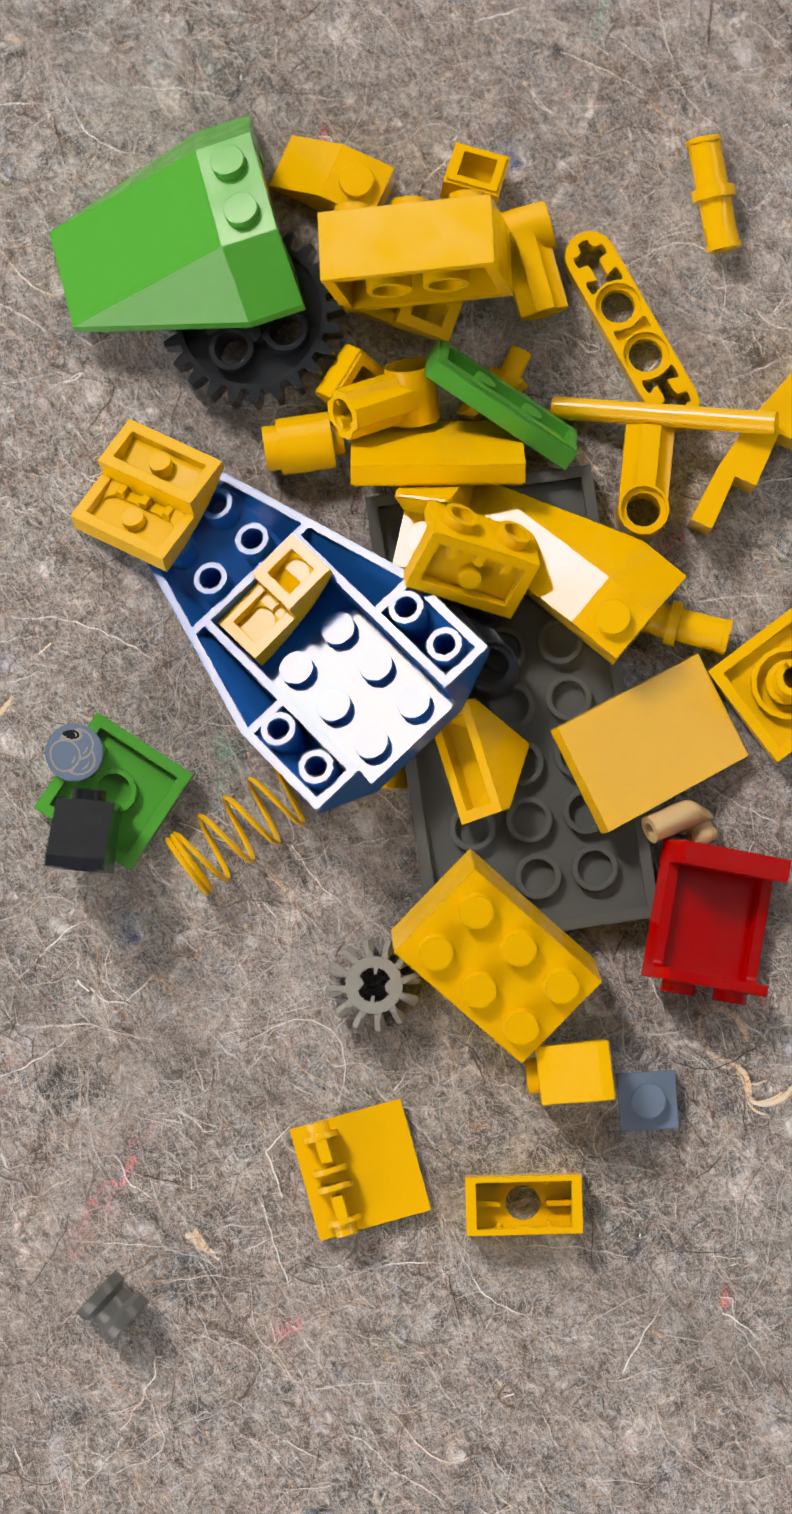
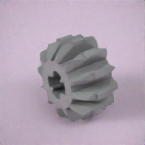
(354, 982)

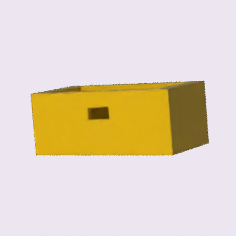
(558, 1210)

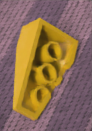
(588, 574)

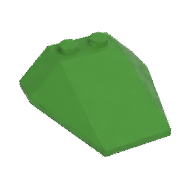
(181, 243)

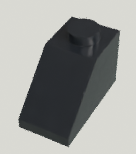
(83, 833)

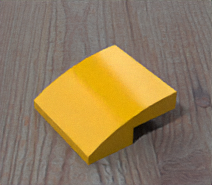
(148, 495)

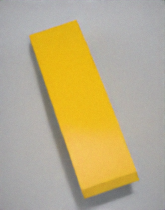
(745, 461)

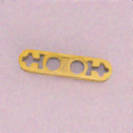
(638, 328)

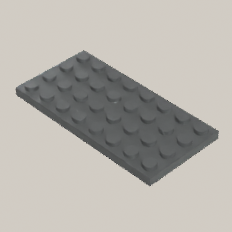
(548, 835)

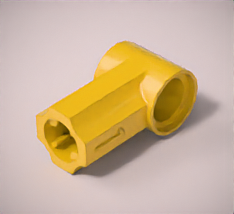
(535, 274)
(396, 398)
(645, 476)

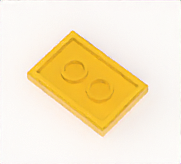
(438, 456)
(649, 743)

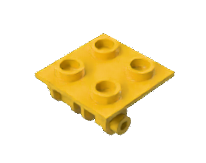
(360, 1169)

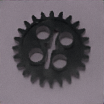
(266, 365)

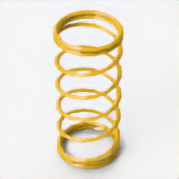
(189, 864)

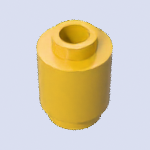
(302, 444)

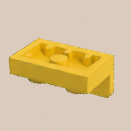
(473, 559)

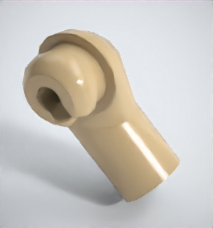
(682, 818)

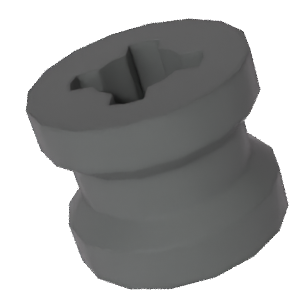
(112, 1307)

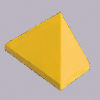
(481, 761)

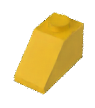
(331, 174)
(571, 1072)

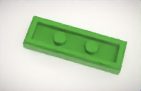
(501, 403)

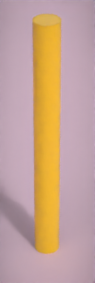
(666, 415)

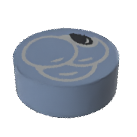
(74, 753)

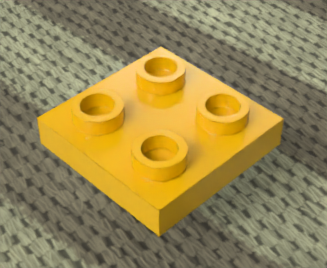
(759, 685)

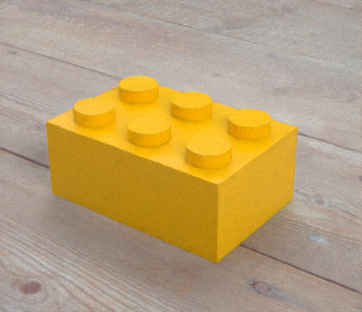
(415, 251)
(495, 956)

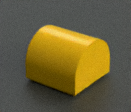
(475, 170)
(348, 368)

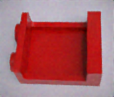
(710, 919)

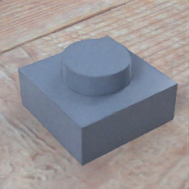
(647, 1100)

